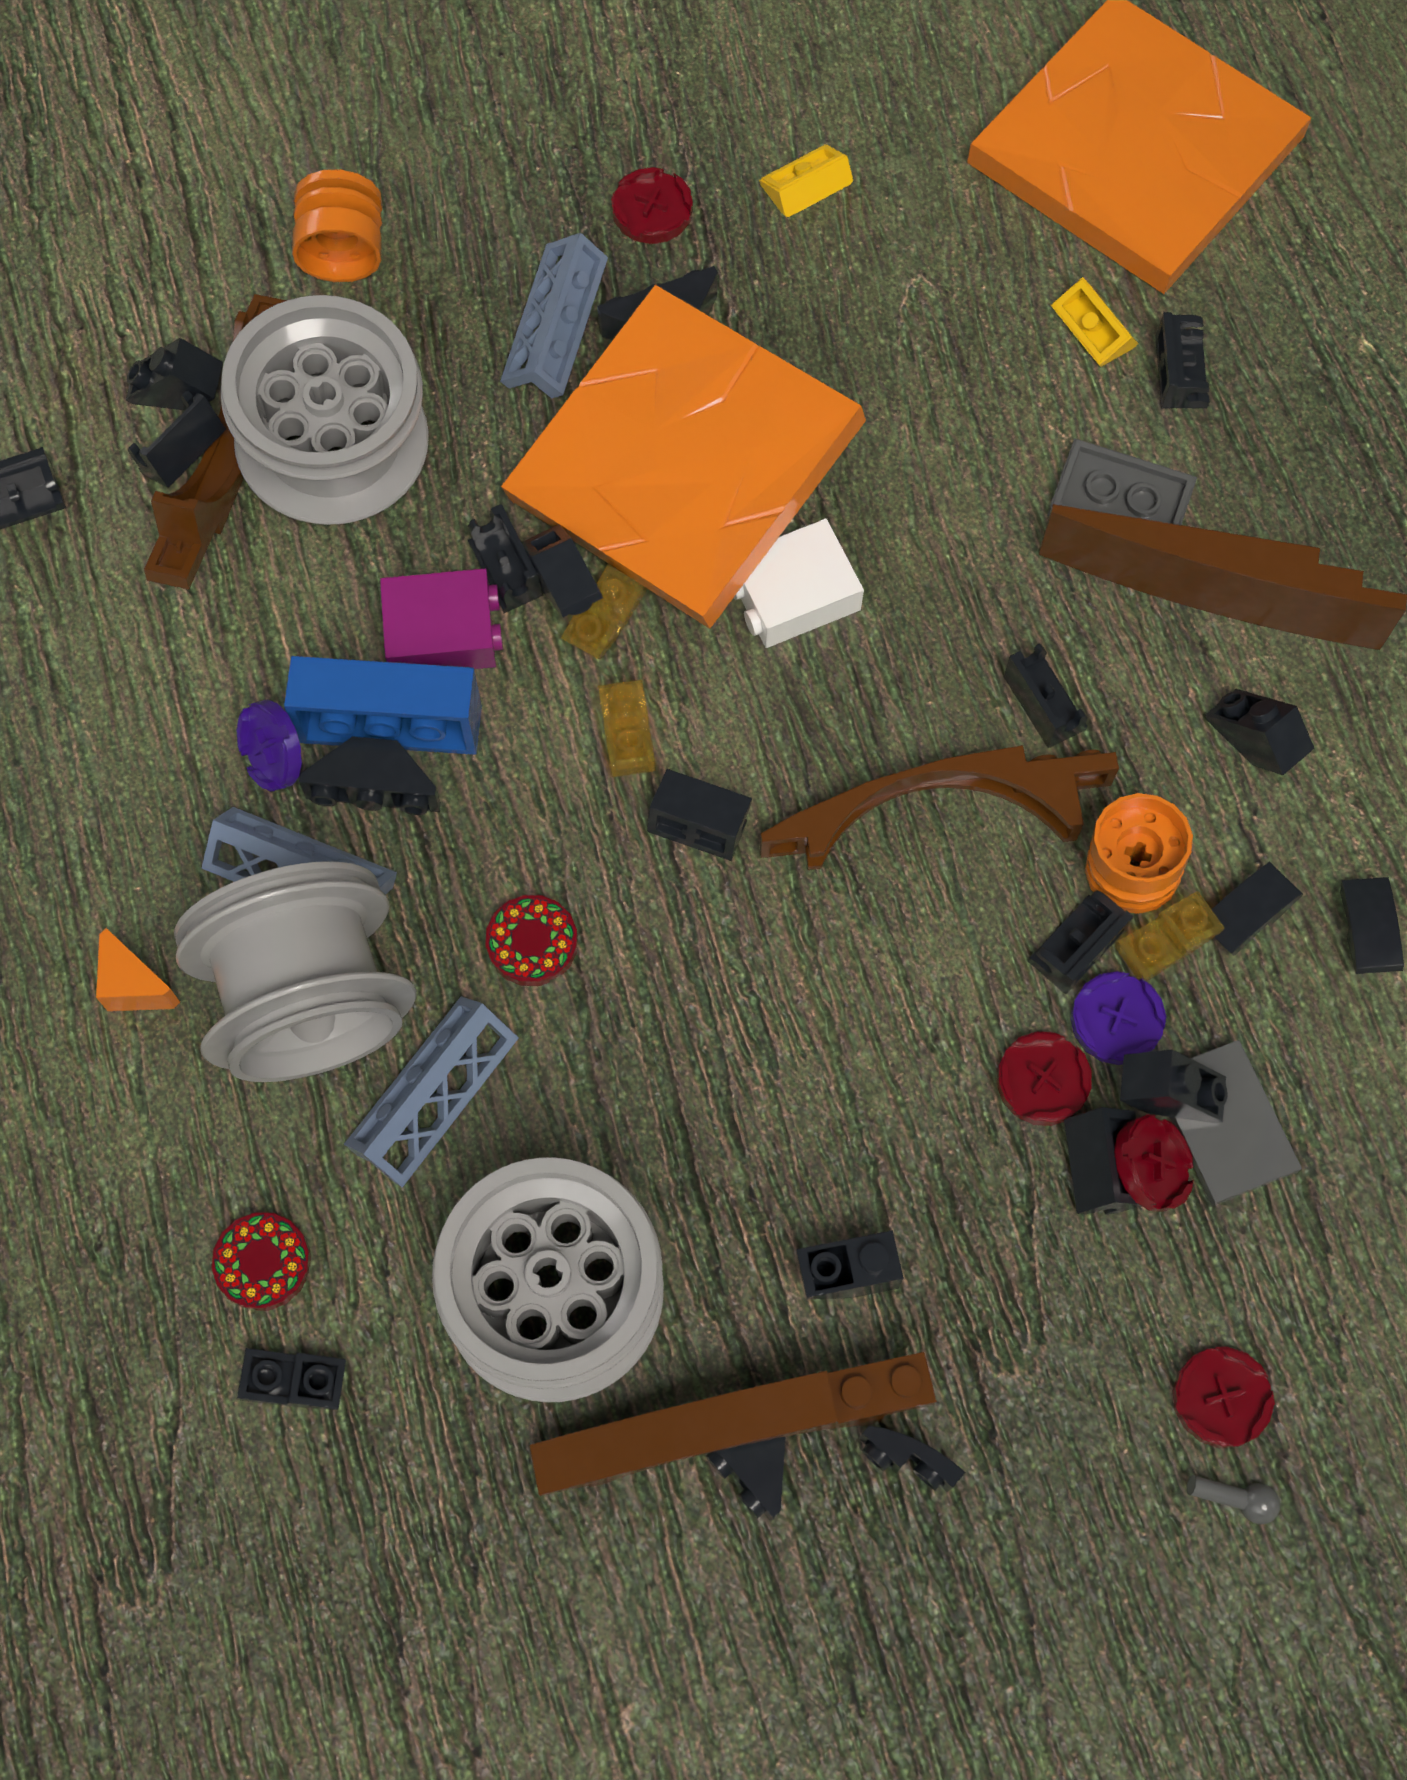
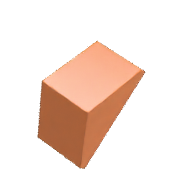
(126, 981)

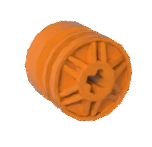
(337, 226)
(1144, 831)

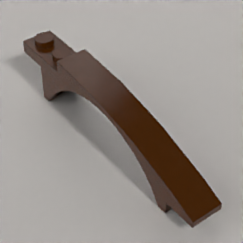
(202, 505)
(1040, 786)
(733, 1419)

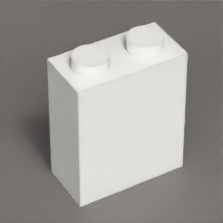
(800, 585)

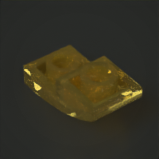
(603, 622)
(627, 728)
(1169, 937)

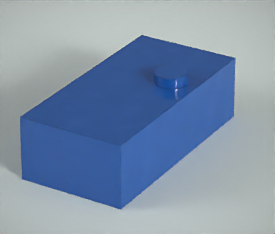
(404, 702)

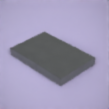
(1122, 485)
(1248, 1144)

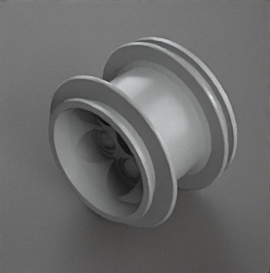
(318, 374)
(293, 970)
(536, 1199)

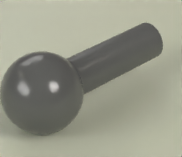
(1257, 1501)

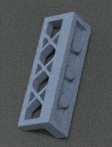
(560, 315)
(274, 843)
(419, 1080)

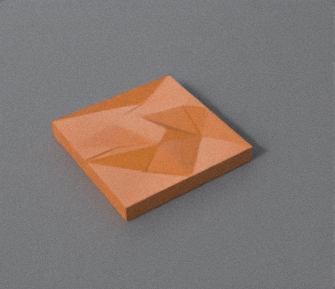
(1138, 142)
(684, 454)

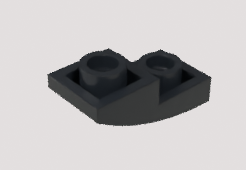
(1253, 906)
(1373, 925)
(291, 1379)
(893, 1449)

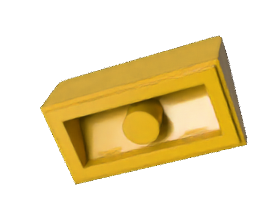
(807, 180)
(1093, 323)

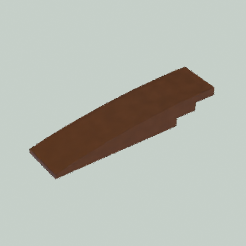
(1226, 575)

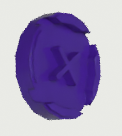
(271, 745)
(1117, 1017)

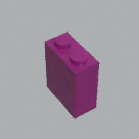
(441, 619)

